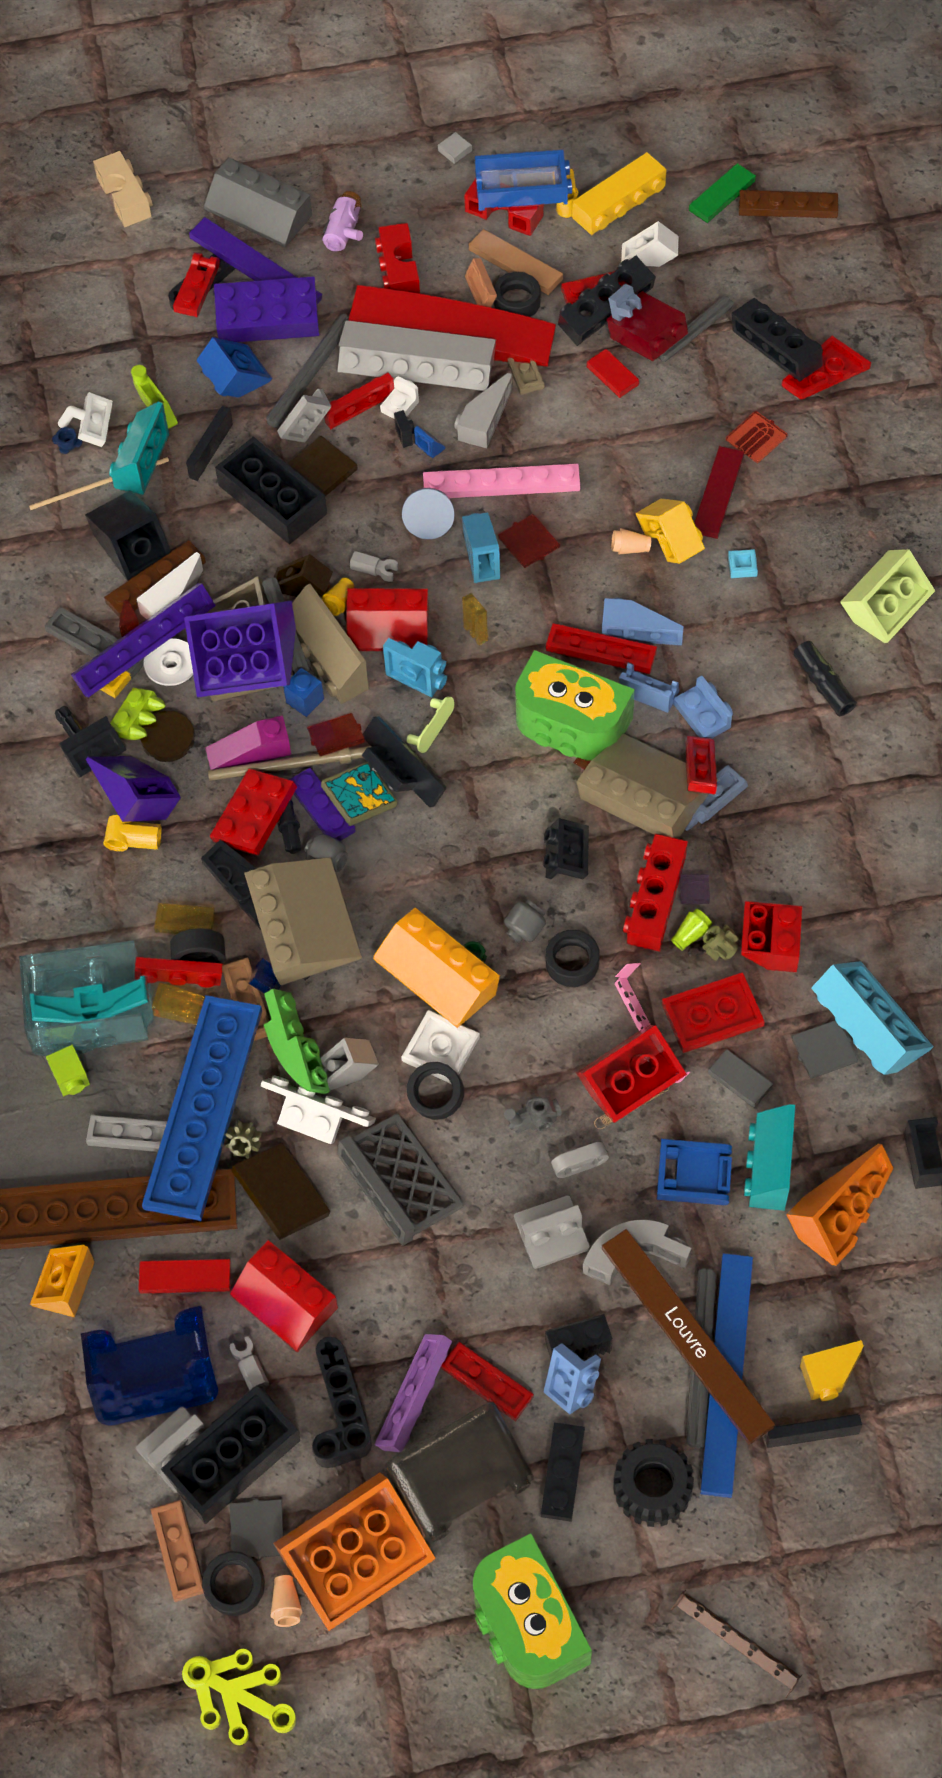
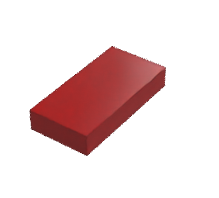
(612, 373)

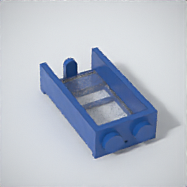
(522, 179)

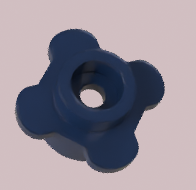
(66, 434)

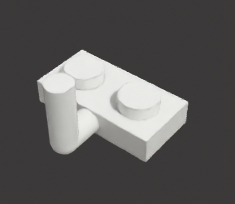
(93, 419)

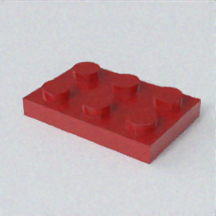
(253, 811)
(712, 1012)

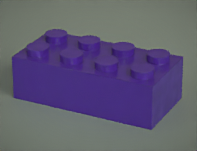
(266, 309)

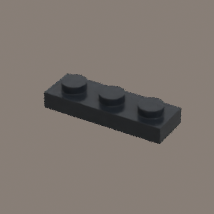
(562, 1472)

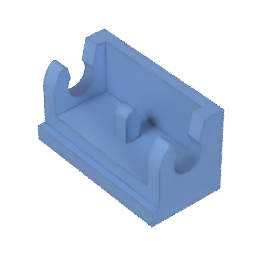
(650, 690)

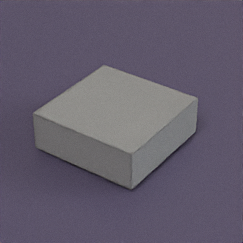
(454, 147)

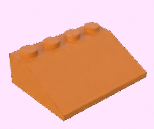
(354, 1551)

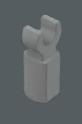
(373, 565)
(250, 1366)

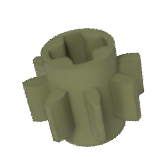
(720, 942)
(243, 1139)

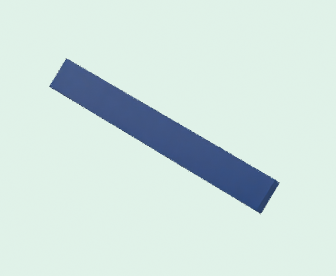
(730, 1341)

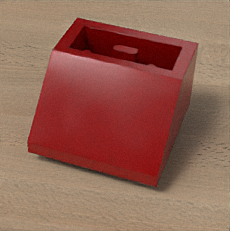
(772, 935)

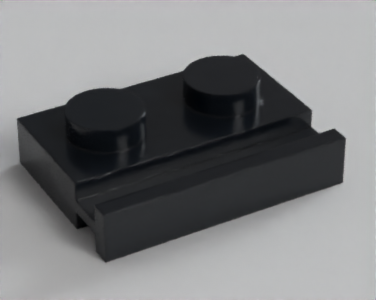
(93, 741)

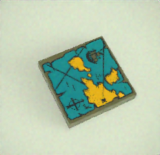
(359, 794)

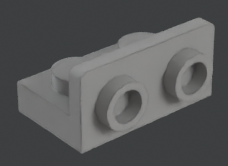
(305, 417)

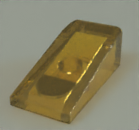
(177, 1004)

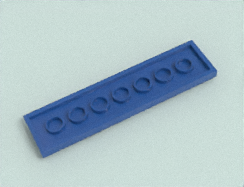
(202, 1108)

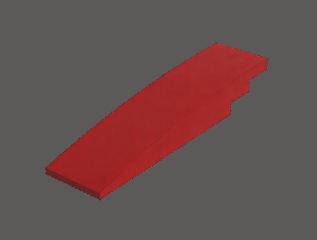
(515, 334)

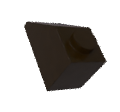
(301, 572)

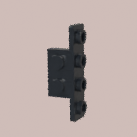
(399, 764)

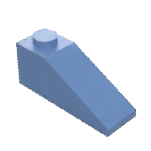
(639, 624)

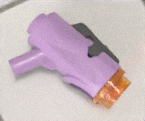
(342, 222)

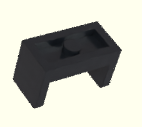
(924, 1152)

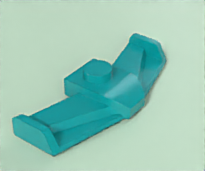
(89, 1003)

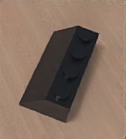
(231, 1454)

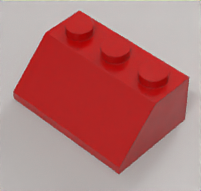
(386, 614)
(631, 1073)
(283, 1296)

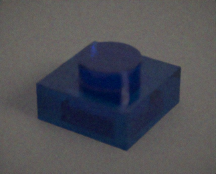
(264, 977)

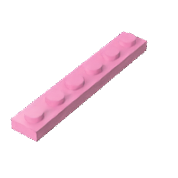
(505, 480)

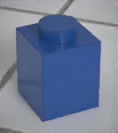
(304, 692)

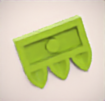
(136, 713)

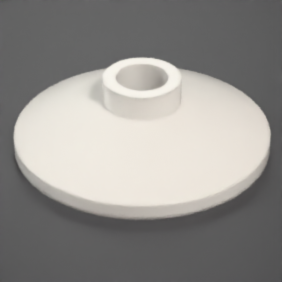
(170, 653)

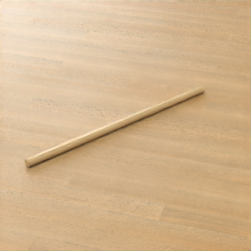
(82, 489)

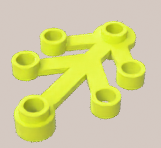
(234, 1691)

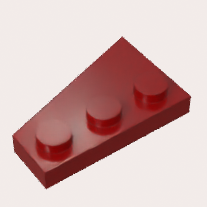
(838, 365)

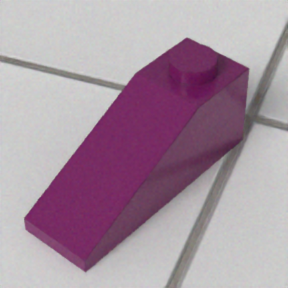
(251, 744)

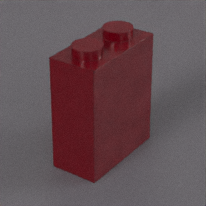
(650, 329)

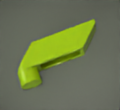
(150, 394)

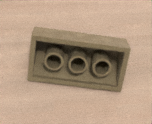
(329, 647)

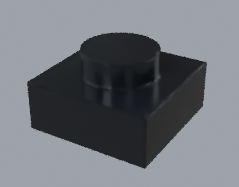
(404, 428)

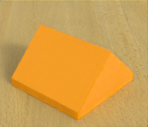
(63, 1280)

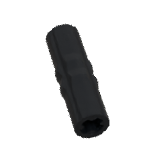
(824, 678)

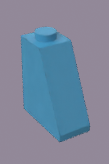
(481, 547)

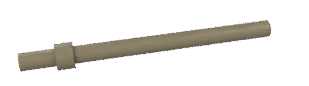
(342, 756)

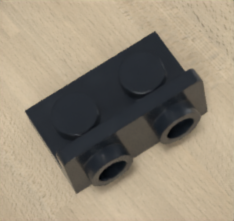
(566, 849)

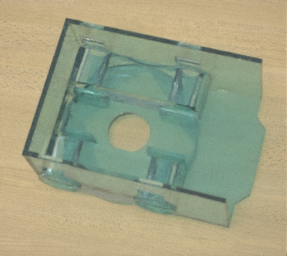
(72, 969)

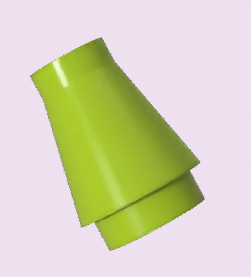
(691, 929)

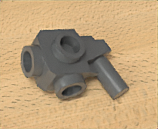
(538, 1115)

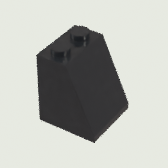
(129, 534)

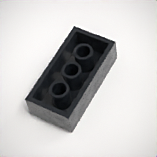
(271, 490)

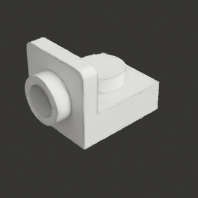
(403, 397)

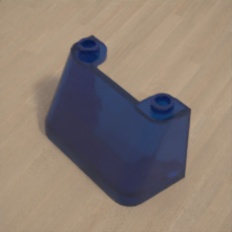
(150, 1372)

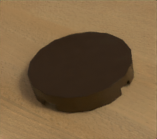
(168, 736)

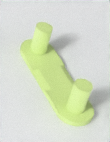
(444, 710)

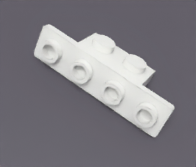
(313, 1114)

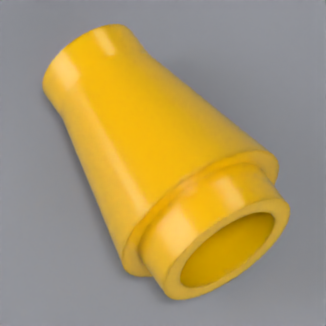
(336, 597)

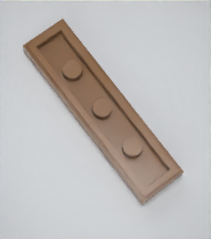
(514, 260)

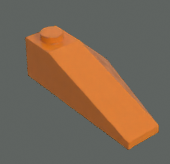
(836, 1208)

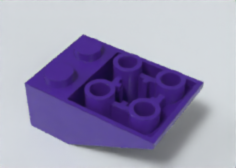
(135, 788)

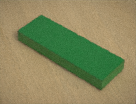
(722, 193)

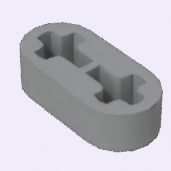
(580, 1159)

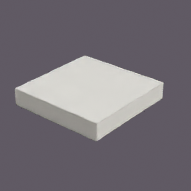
(440, 1042)

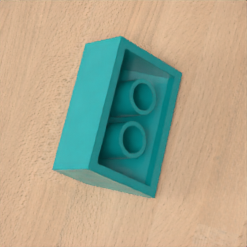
(140, 450)
(770, 1158)

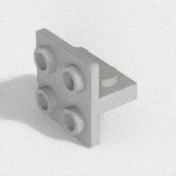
(552, 1231)
(169, 1440)

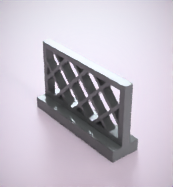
(375, 1185)

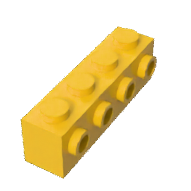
(619, 193)

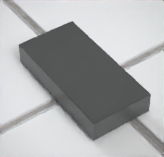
(740, 1078)

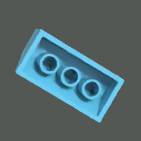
(871, 1017)

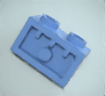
(704, 709)
(571, 1379)

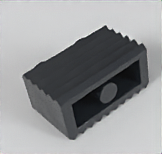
(582, 1337)

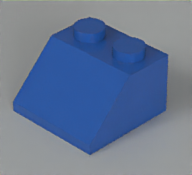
(232, 367)

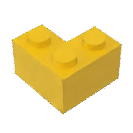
(673, 527)

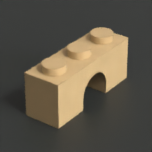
(117, 175)

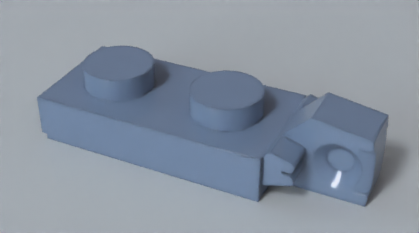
(728, 787)

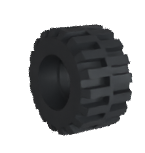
(653, 1457)

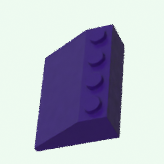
(241, 648)

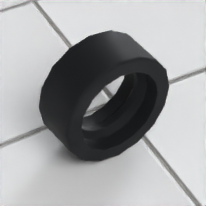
(521, 281)
(572, 938)
(198, 946)
(413, 1090)
(211, 1573)

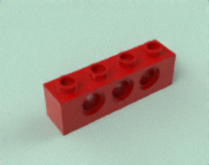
(650, 932)

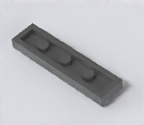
(83, 635)

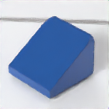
(427, 442)

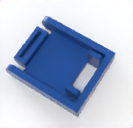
(701, 1172)

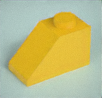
(829, 1370)

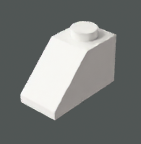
(652, 246)

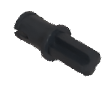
(289, 829)

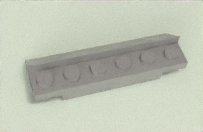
(416, 355)

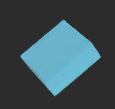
(742, 563)

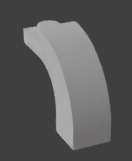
(650, 1237)

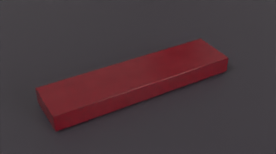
(718, 491)

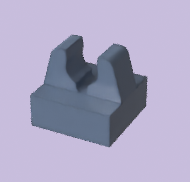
(623, 302)

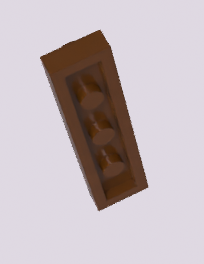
(788, 204)
(146, 579)

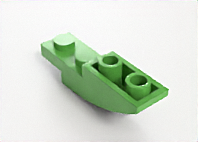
(294, 1051)

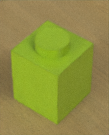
(68, 1071)

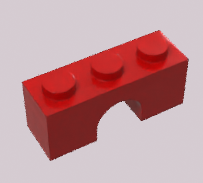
(520, 218)
(396, 245)

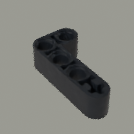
(340, 1399)

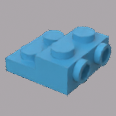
(416, 667)

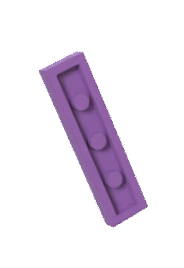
(413, 1393)

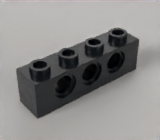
(582, 327)
(777, 339)

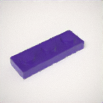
(320, 806)

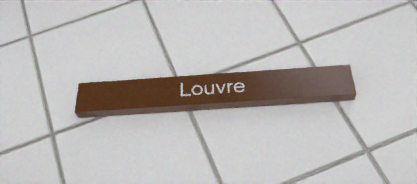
(688, 1337)

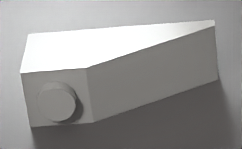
(483, 413)

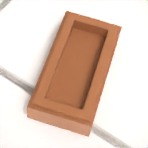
(480, 283)

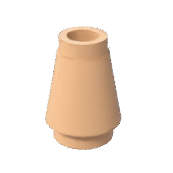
(629, 542)
(285, 1602)

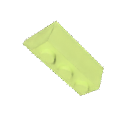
(888, 594)

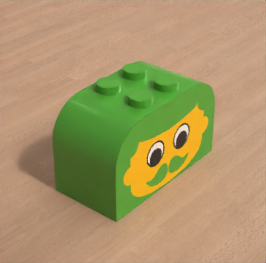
(571, 707)
(527, 1616)

